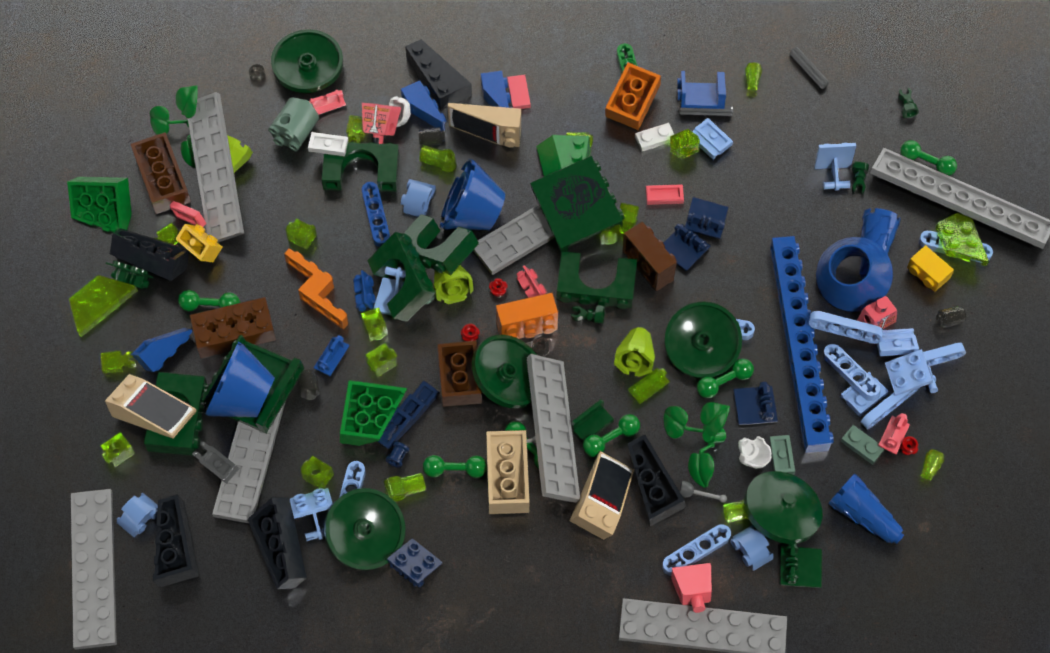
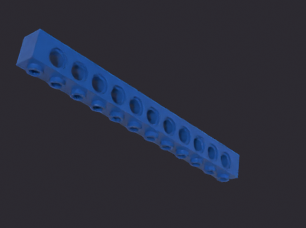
(812, 440)

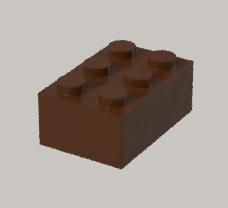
(652, 258)
(456, 374)

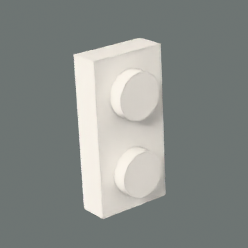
(654, 137)
(328, 144)

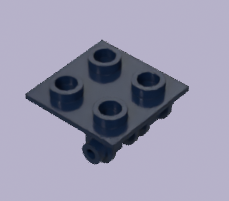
(706, 217)
(685, 246)
(755, 405)
(414, 562)

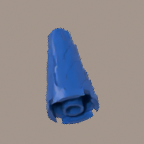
(881, 229)
(865, 509)

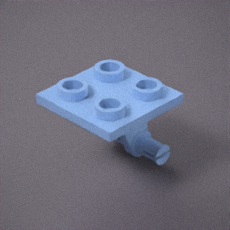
(834, 157)
(389, 288)
(910, 373)
(311, 504)

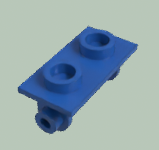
(363, 283)
(332, 355)

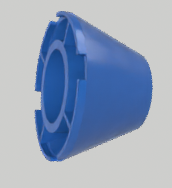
(472, 200)
(859, 295)
(241, 386)

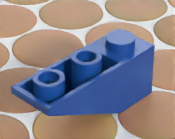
(494, 89)
(422, 105)
(156, 350)

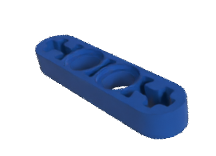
(375, 214)

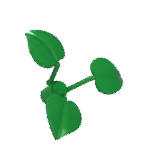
(159, 118)
(713, 417)

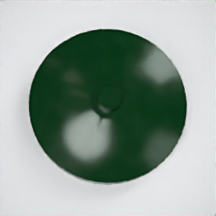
(307, 61)
(703, 340)
(502, 370)
(783, 507)
(364, 528)

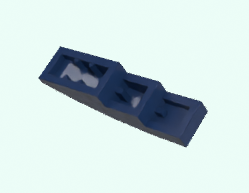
(408, 413)

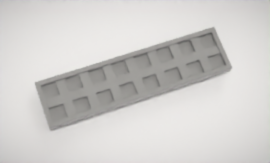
(215, 169)
(514, 240)
(553, 429)
(252, 454)
(93, 569)
(706, 630)

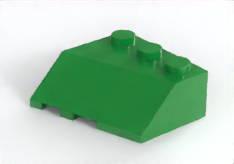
(562, 151)
(100, 201)
(368, 411)

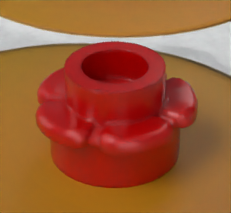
(498, 291)
(470, 328)
(909, 441)

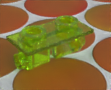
(649, 385)

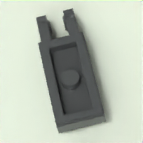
(217, 463)

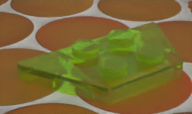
(961, 238)
(97, 301)

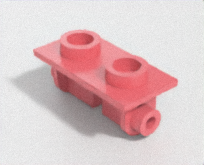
(328, 102)
(527, 279)
(894, 433)

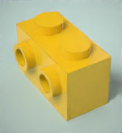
(199, 243)
(930, 268)

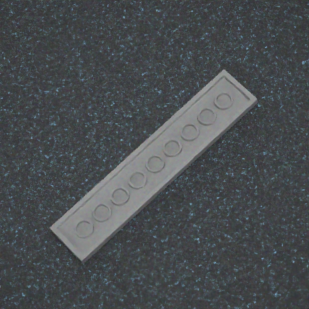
(962, 197)

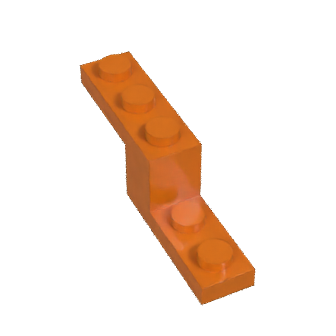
(316, 288)

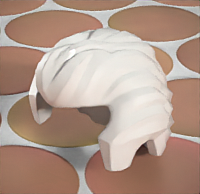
(405, 109)
(754, 452)

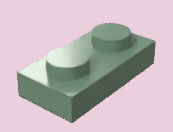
(862, 444)
(782, 454)

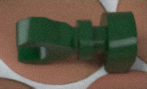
(910, 108)
(860, 170)
(598, 315)

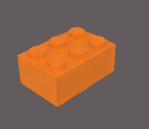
(633, 96)
(527, 317)

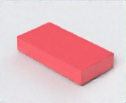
(519, 92)
(664, 194)
(187, 214)

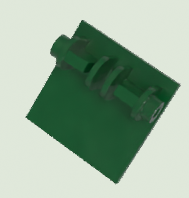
(130, 274)
(801, 566)

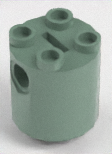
(294, 123)

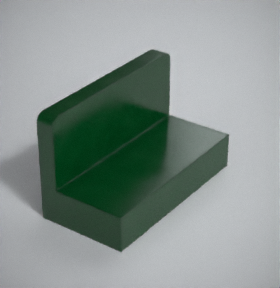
(591, 421)

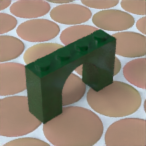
(382, 155)
(446, 256)
(417, 285)
(617, 294)
(190, 390)

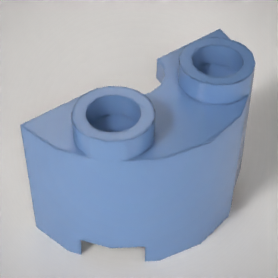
(417, 197)
(137, 513)
(753, 546)

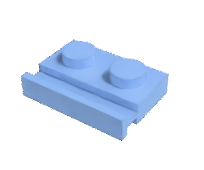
(712, 139)
(898, 342)
(858, 402)

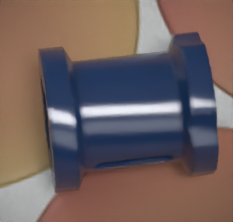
(397, 454)

